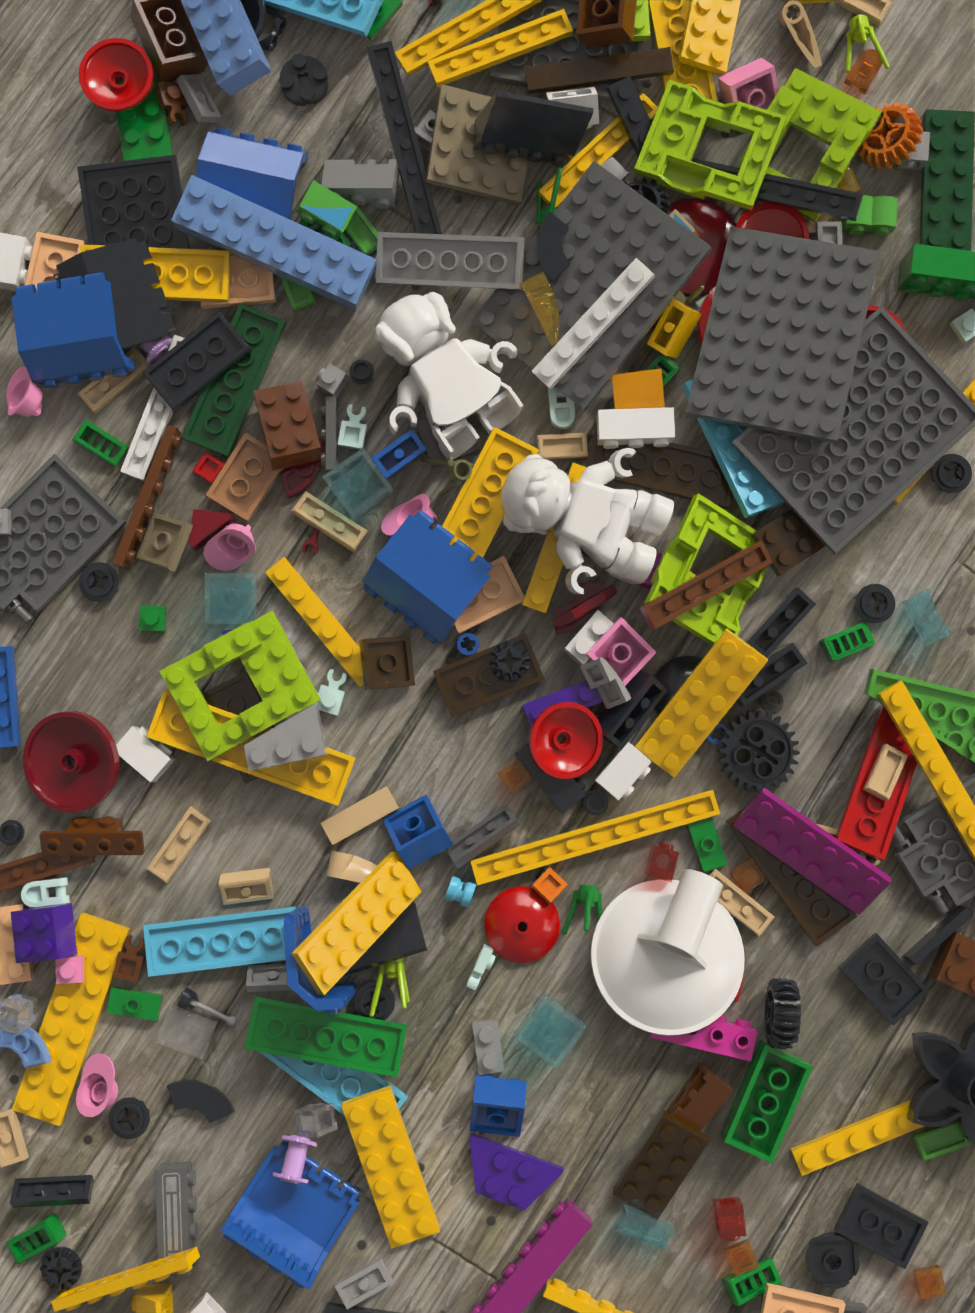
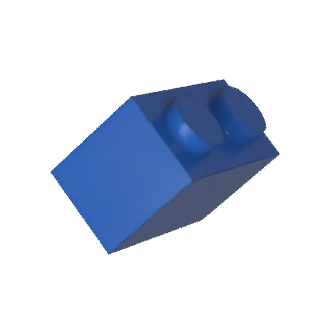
(399, 455)

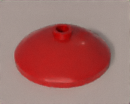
(107, 65)
(774, 219)
(580, 742)
(517, 906)

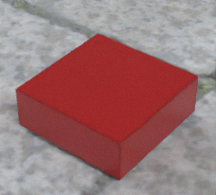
(208, 467)

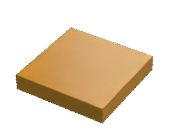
(638, 389)

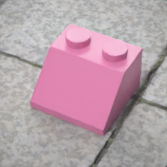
(750, 84)
(622, 650)

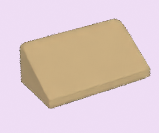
(246, 886)

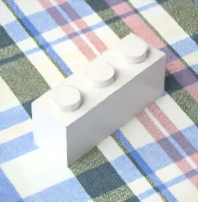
(635, 427)

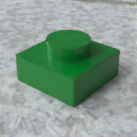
(152, 618)

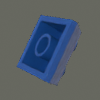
(417, 832)
(498, 1105)

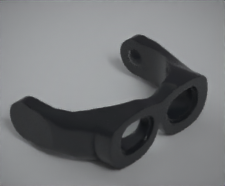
(280, 22)

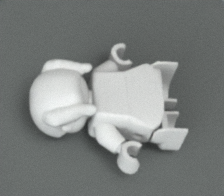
(445, 374)
(586, 516)

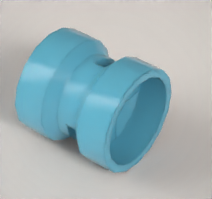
(460, 892)

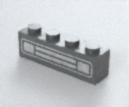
(175, 1209)

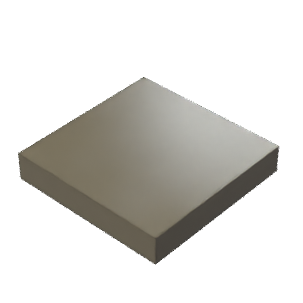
(164, 542)

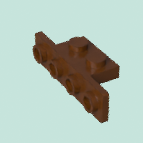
(92, 838)

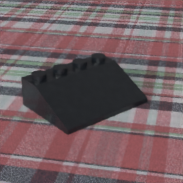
(530, 128)

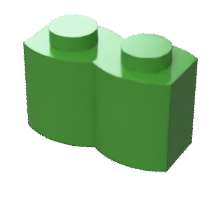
(875, 216)

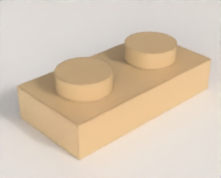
(11, 1139)

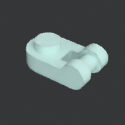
(561, 414)
(37, 892)

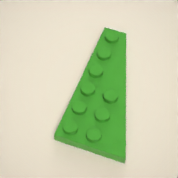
(945, 709)

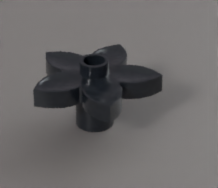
(952, 1089)

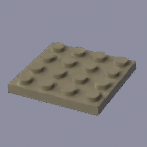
(456, 163)

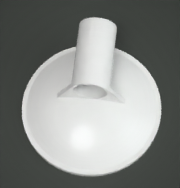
(668, 955)

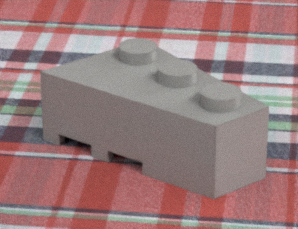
(363, 182)
(288, 742)

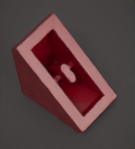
(207, 525)

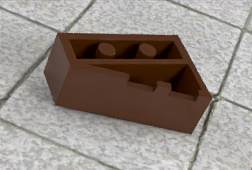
(700, 1097)

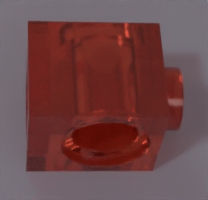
(667, 872)
(729, 1218)

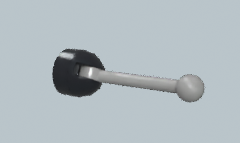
(189, 1001)

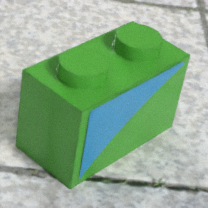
(326, 209)

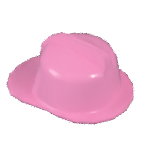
(23, 395)
(399, 514)
(230, 547)
(97, 1086)

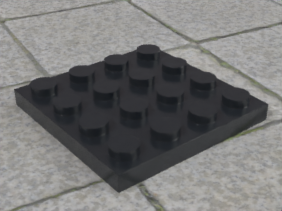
(132, 202)

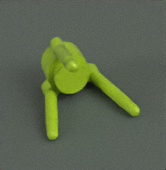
(860, 32)
(394, 969)

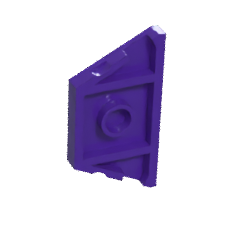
(509, 1173)

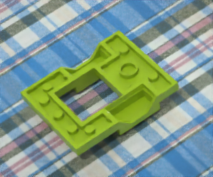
(827, 116)
(677, 132)
(724, 609)
(272, 668)

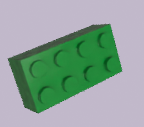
(938, 272)
(765, 1101)

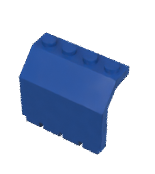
(252, 168)
(68, 331)
(426, 576)
(296, 929)
(291, 1222)

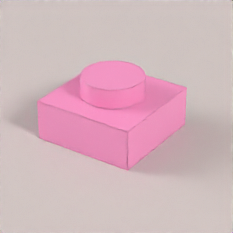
(70, 970)

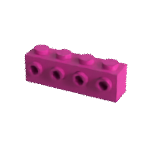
(719, 1037)

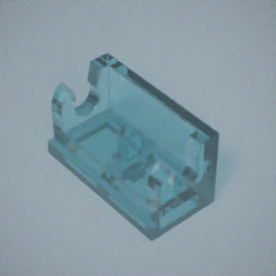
(926, 617)
(644, 1227)

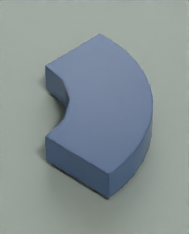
(27, 1045)

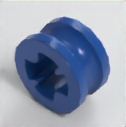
(472, 637)
(715, 740)

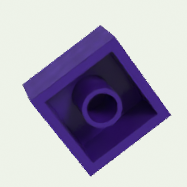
(44, 933)

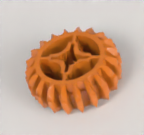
(894, 138)

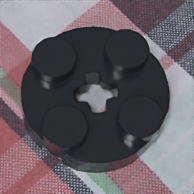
(299, 67)
(843, 1270)

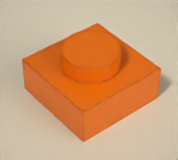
(549, 885)

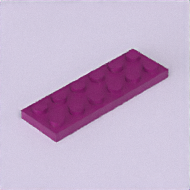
(812, 851)

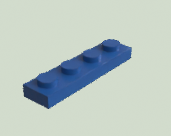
(9, 710)

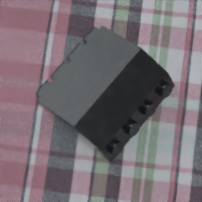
(134, 299)

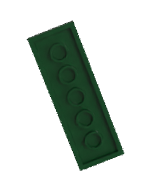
(948, 180)
(228, 399)

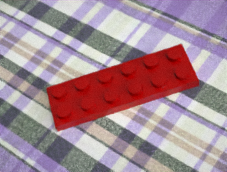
(868, 820)

